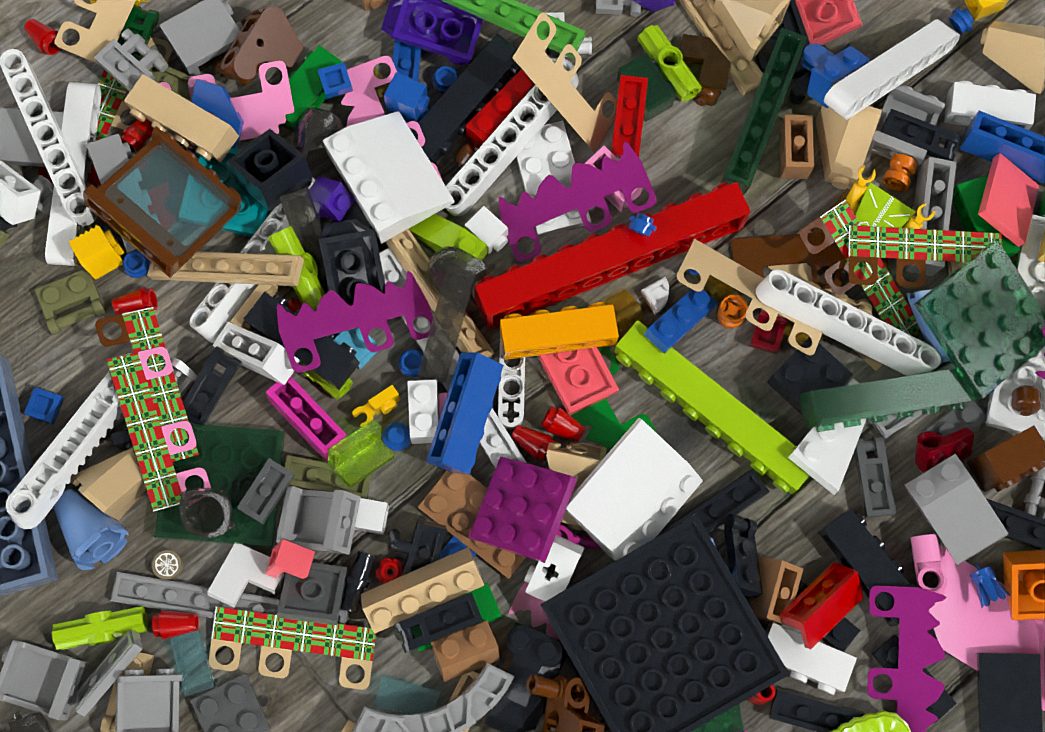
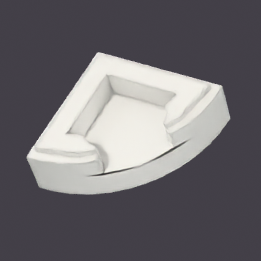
(656, 295)

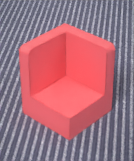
(290, 559)

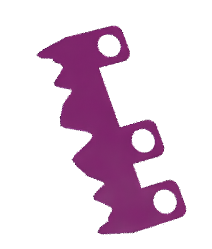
(586, 191)
(369, 311)
(917, 650)

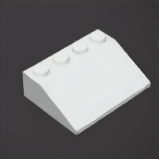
(387, 174)
(633, 492)

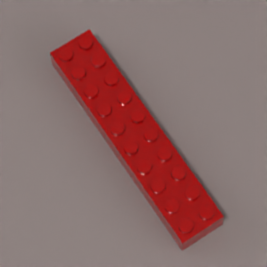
(611, 255)

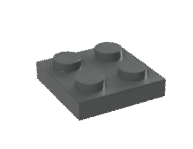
(315, 597)
(231, 708)

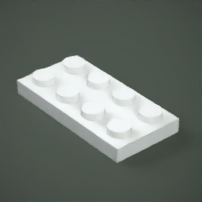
(545, 155)

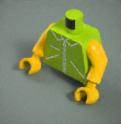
(879, 209)

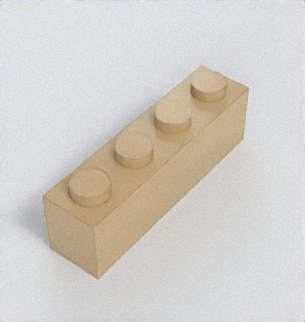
(181, 118)
(421, 590)

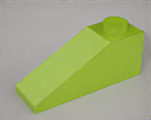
(440, 232)

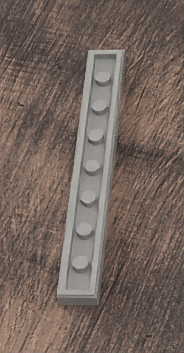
(185, 597)

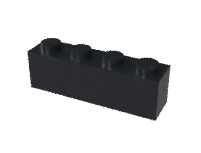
(337, 360)
(865, 553)

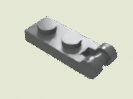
(874, 478)

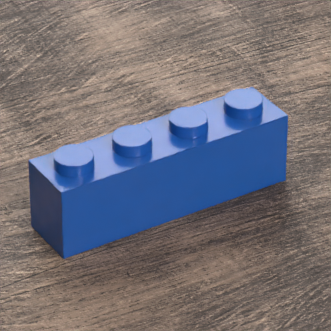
(989, 136)
(465, 413)

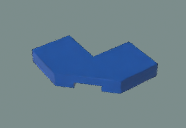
(217, 100)

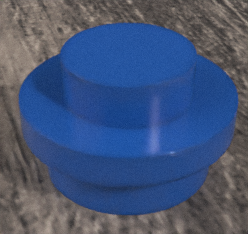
(961, 20)
(444, 78)
(642, 224)
(136, 264)
(410, 362)
(396, 436)

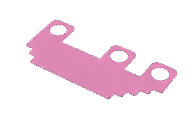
(261, 109)

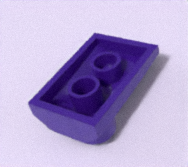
(434, 28)

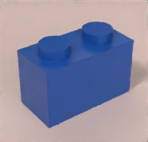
(407, 97)

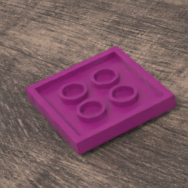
(523, 509)

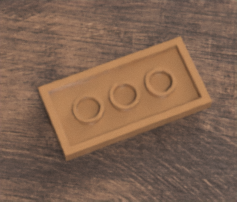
(456, 504)

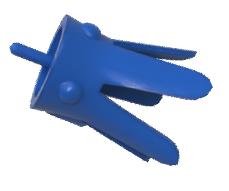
(987, 585)

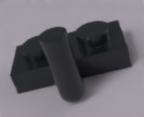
(424, 546)

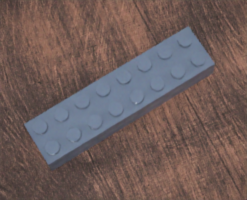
(24, 553)

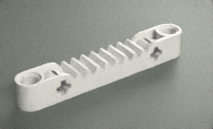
(53, 470)

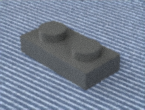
(958, 419)
(266, 491)

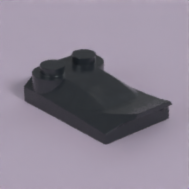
(350, 257)
(524, 655)

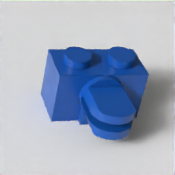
(829, 68)

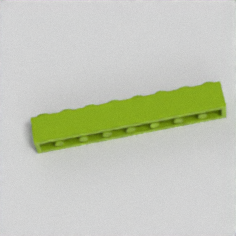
(713, 407)

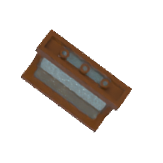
(164, 202)

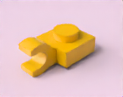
(382, 402)

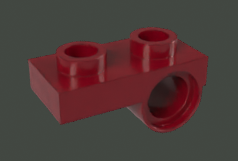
(768, 340)
(934, 448)

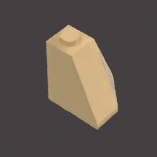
(751, 21)
(1018, 51)
(845, 143)
(574, 460)
(112, 484)

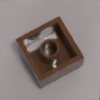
(1010, 460)

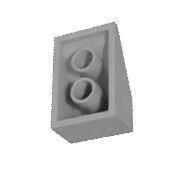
(956, 509)

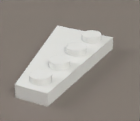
(828, 453)

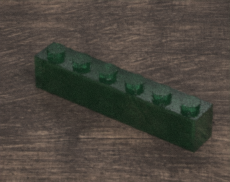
(764, 109)
(884, 397)

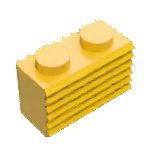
(97, 251)

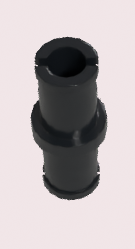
(357, 582)

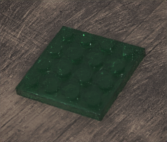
(985, 319)
(226, 456)

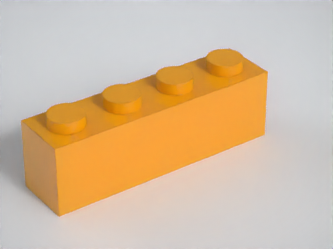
(558, 331)

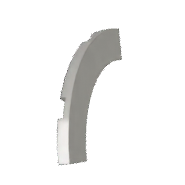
(451, 717)

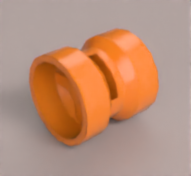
(900, 172)
(734, 306)

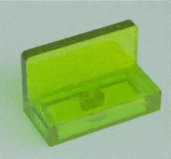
(359, 454)

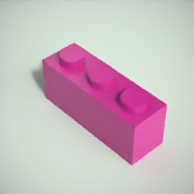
(305, 416)

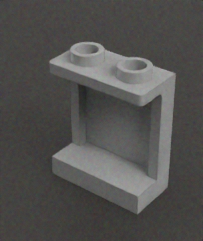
(201, 33)
(911, 103)
(16, 141)
(319, 519)
(40, 679)
(147, 701)

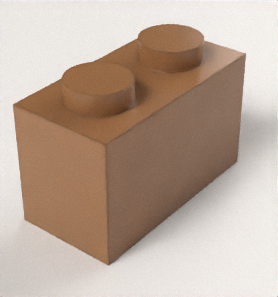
(796, 146)
(779, 589)
(465, 651)

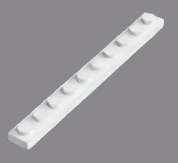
(496, 440)

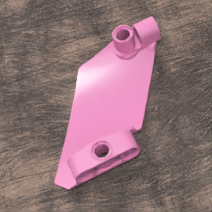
(963, 623)

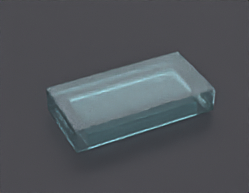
(192, 663)
(405, 697)

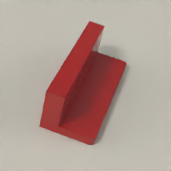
(629, 114)
(823, 603)

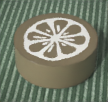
(167, 565)

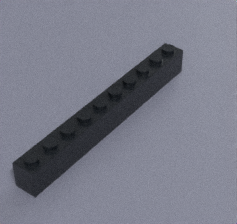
(460, 105)

